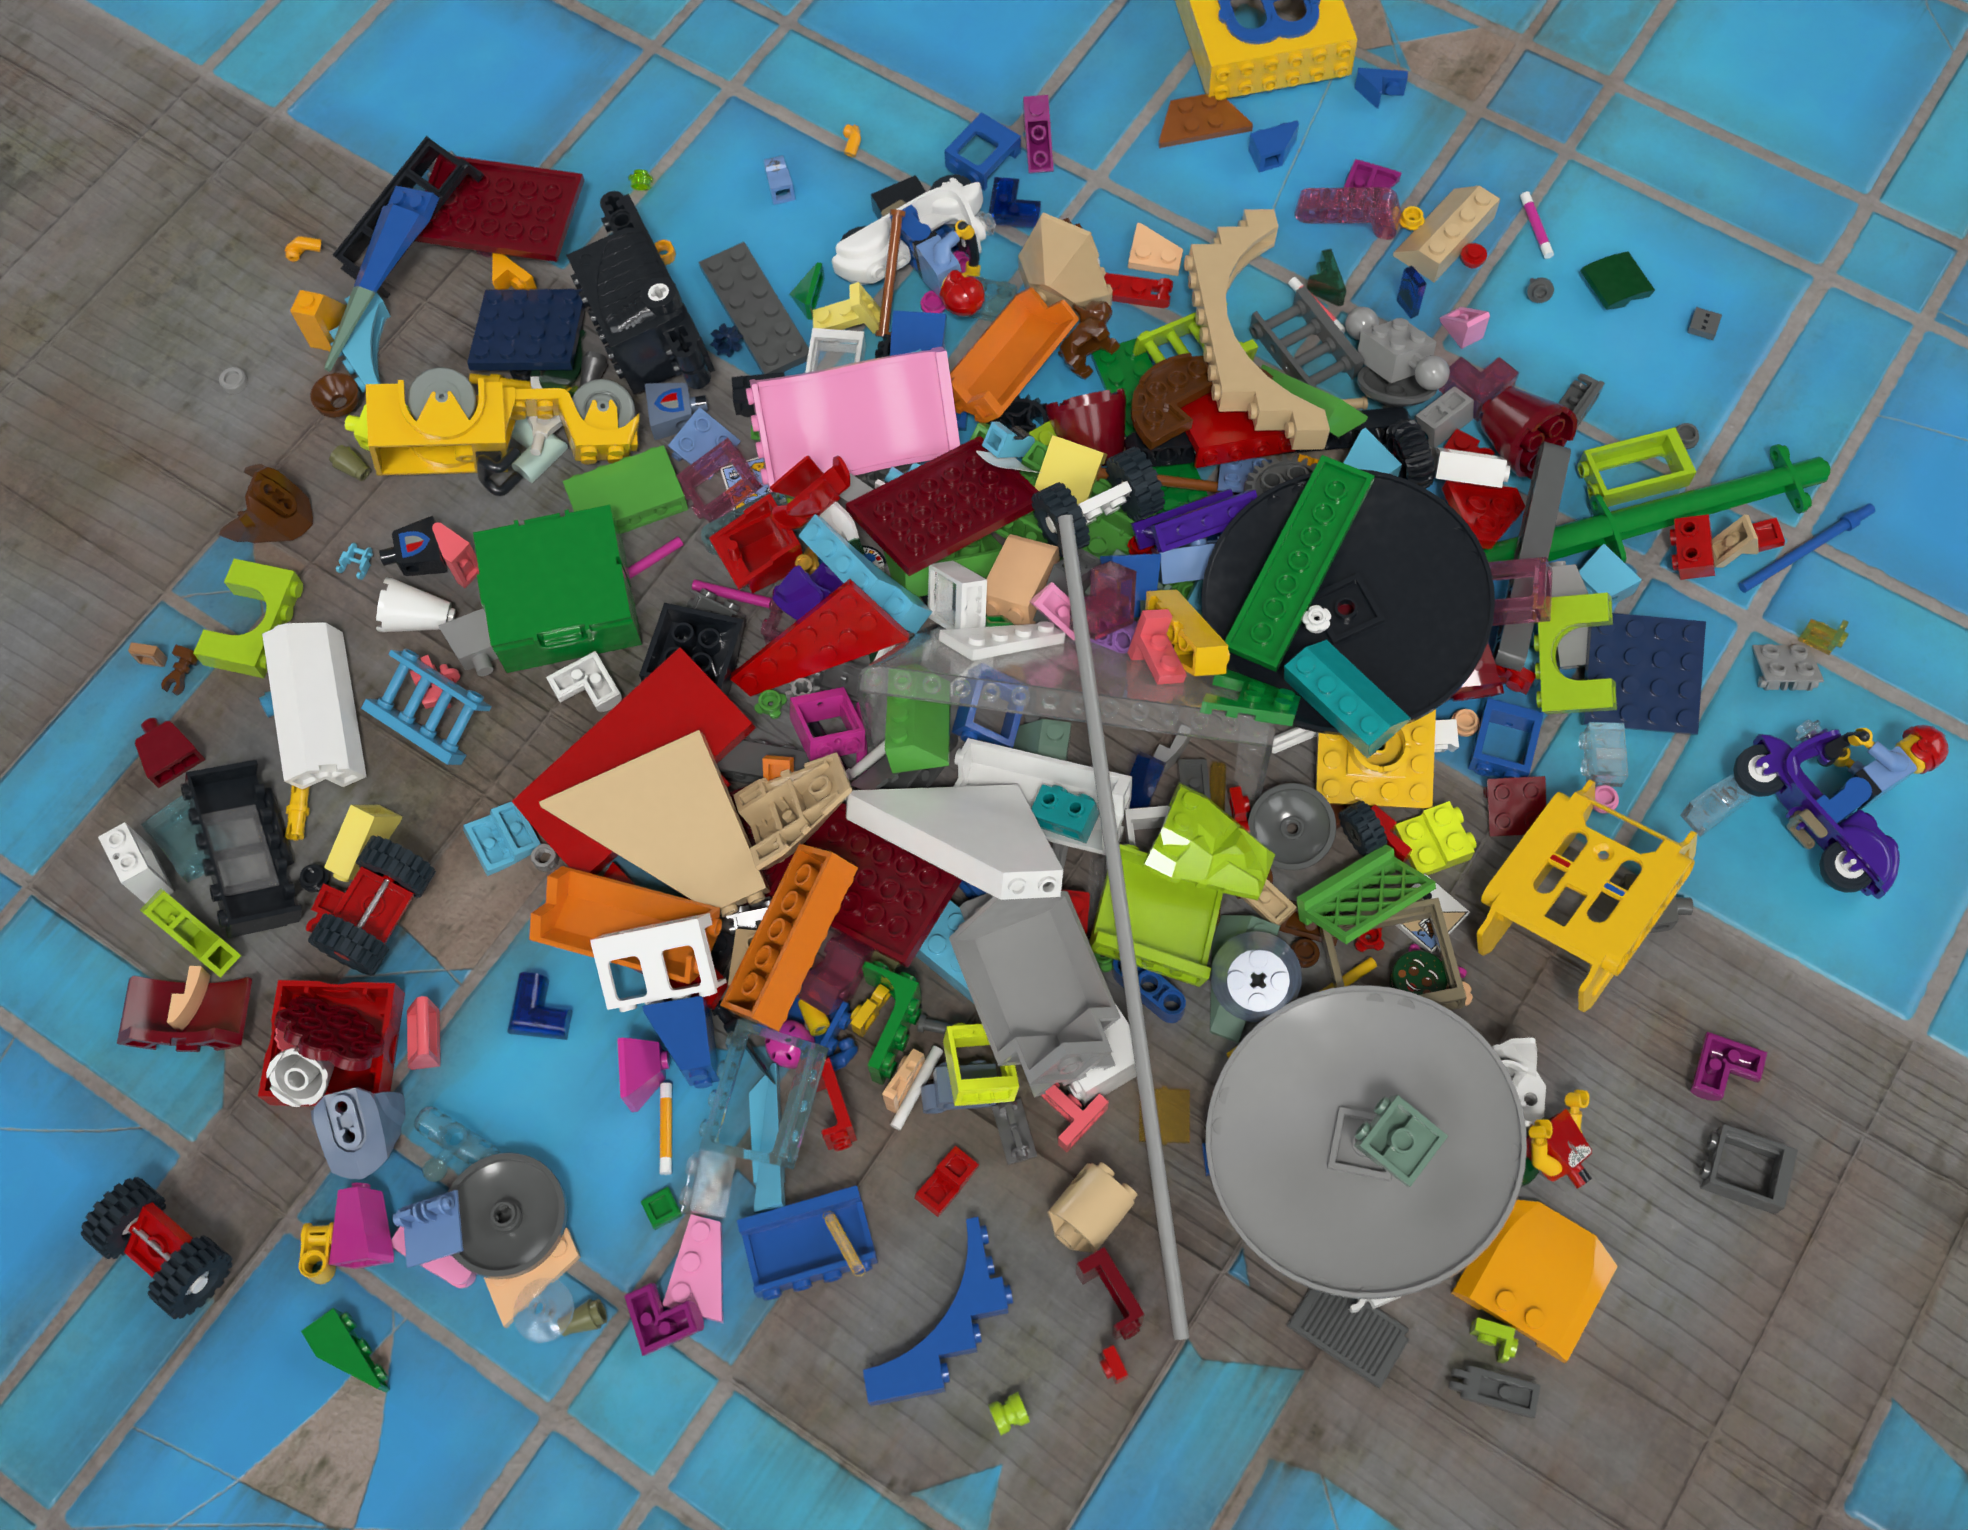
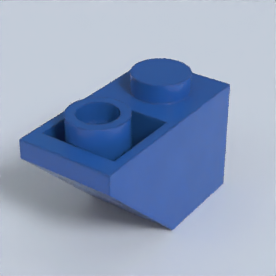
(1272, 145)

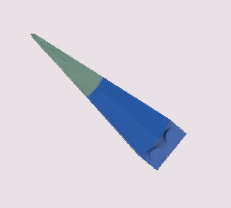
(394, 232)

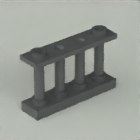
(1318, 324)

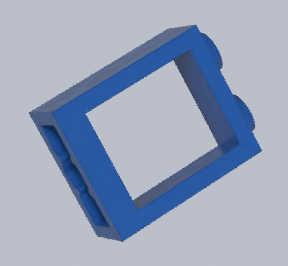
(1509, 716)
(966, 728)

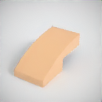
(184, 1006)

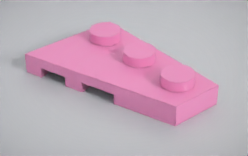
(699, 1269)

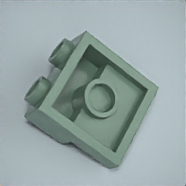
(1399, 1139)

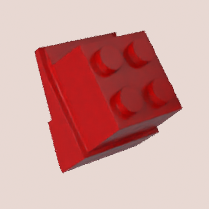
(756, 548)

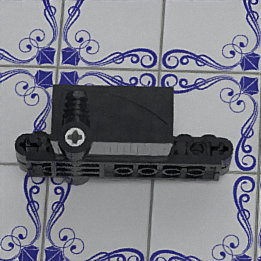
(637, 303)

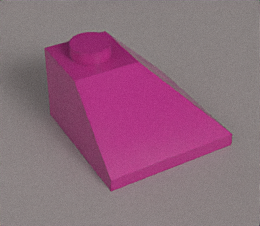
(640, 1070)

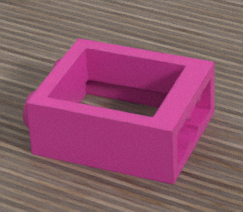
(834, 704)

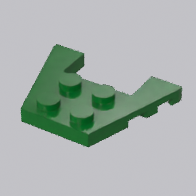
(1255, 698)

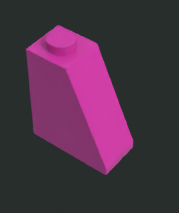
(360, 1229)

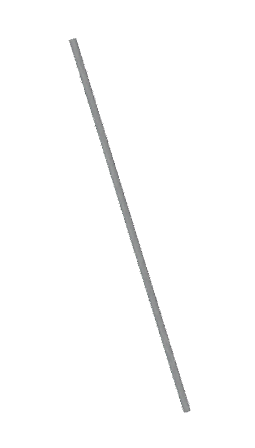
(1124, 931)

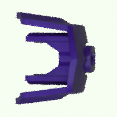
(802, 592)

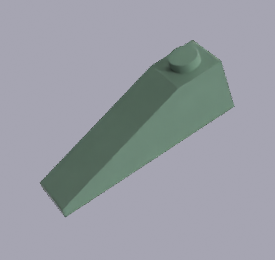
(1045, 738)
(1221, 1021)

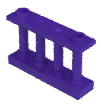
(1190, 521)

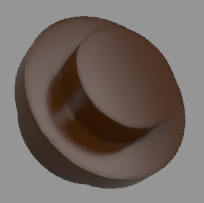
(1306, 952)

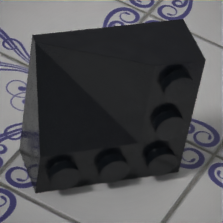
(704, 636)

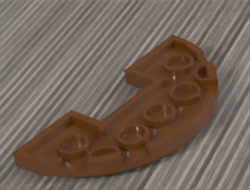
(1163, 393)

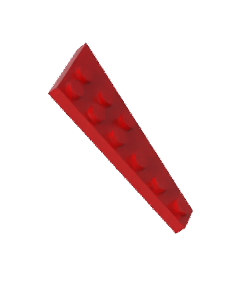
(828, 635)

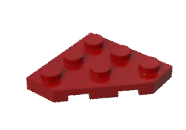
(1485, 508)

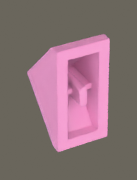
(1466, 325)

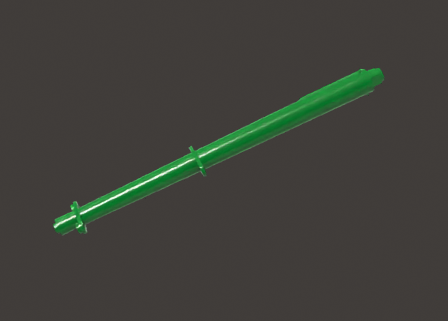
(1632, 521)

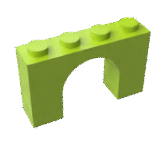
(246, 652)
(1558, 692)

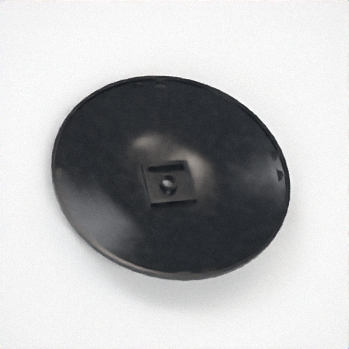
(1404, 568)

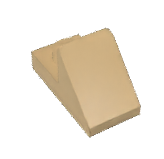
(1734, 541)

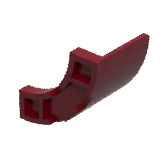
(216, 1023)

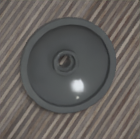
(1397, 394)
(1299, 806)

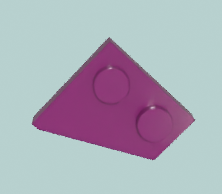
(1371, 175)

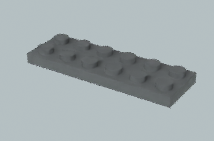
(755, 309)

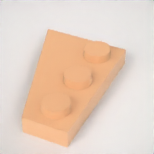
(505, 1291)

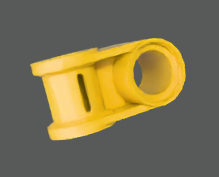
(315, 1248)

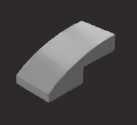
(1172, 754)

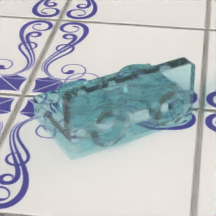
(997, 297)

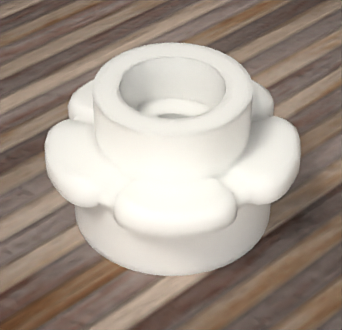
(1320, 625)

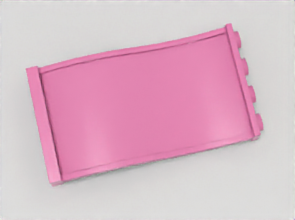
(864, 411)

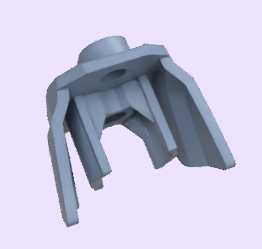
(371, 1117)

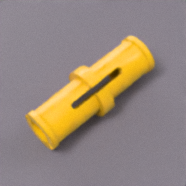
(297, 813)

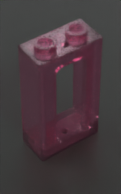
(1524, 609)

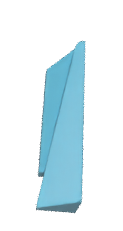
(765, 1123)

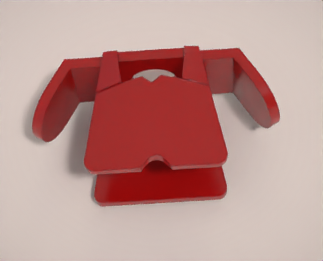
(812, 491)

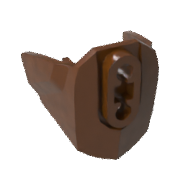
(274, 509)

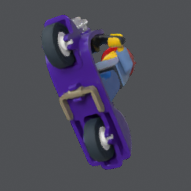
(1855, 849)

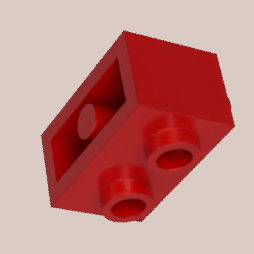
(1694, 547)

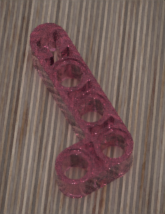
(1351, 205)

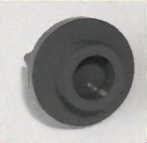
(1540, 290)

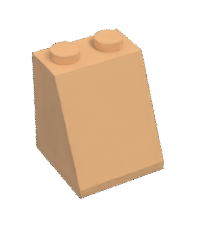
(1017, 577)

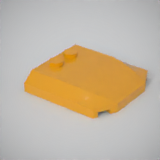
(1540, 1277)

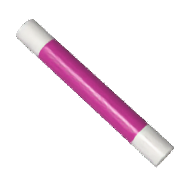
(1537, 225)

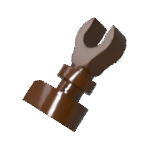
(181, 668)

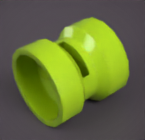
(1009, 1413)

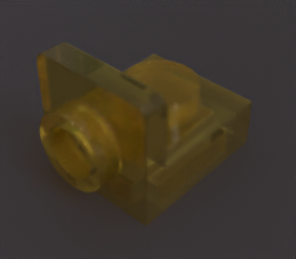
(1823, 637)

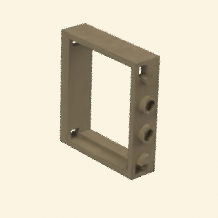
(1421, 909)

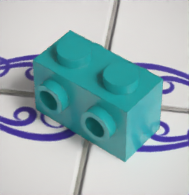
(1065, 812)

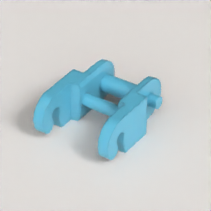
(348, 556)

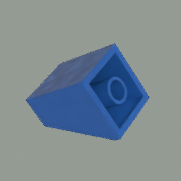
(688, 1036)

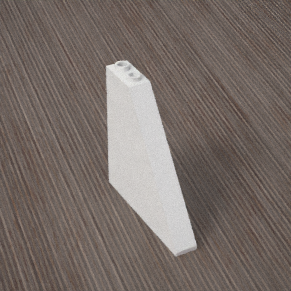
(969, 831)

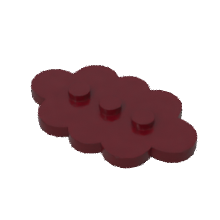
(329, 1033)

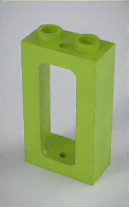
(1661, 443)

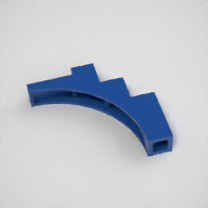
(920, 1369)

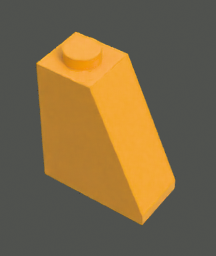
(317, 316)

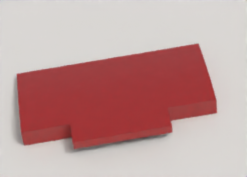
(658, 711)

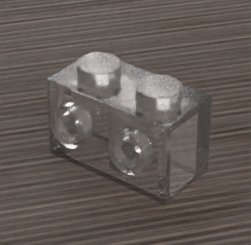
(1604, 753)

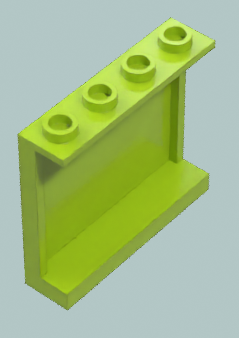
(1168, 921)

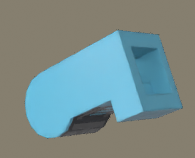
(1007, 442)

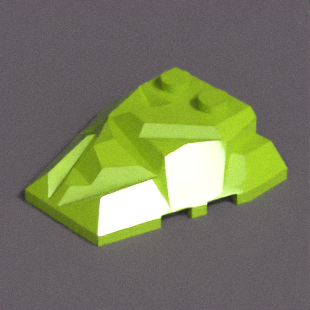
(1208, 848)

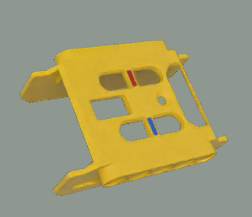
(1601, 944)

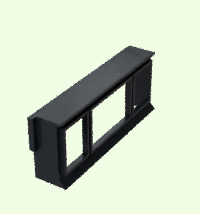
(407, 177)

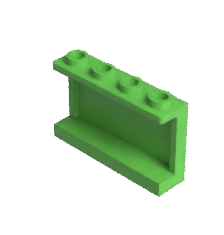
(636, 487)

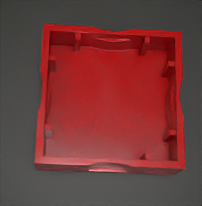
(375, 1002)

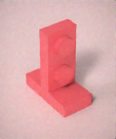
(1153, 646)
(1079, 1120)

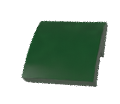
(1617, 280)

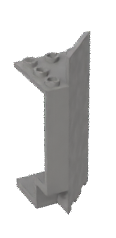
(1036, 987)

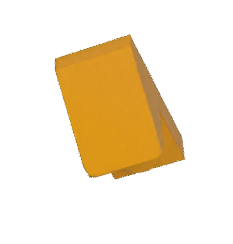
(507, 274)

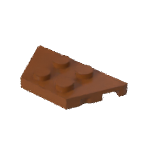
(1201, 119)

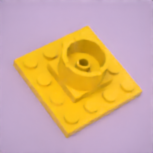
(1389, 778)

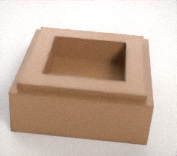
(147, 654)

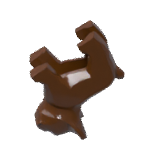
(1088, 337)

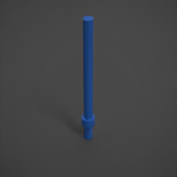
(1846, 523)

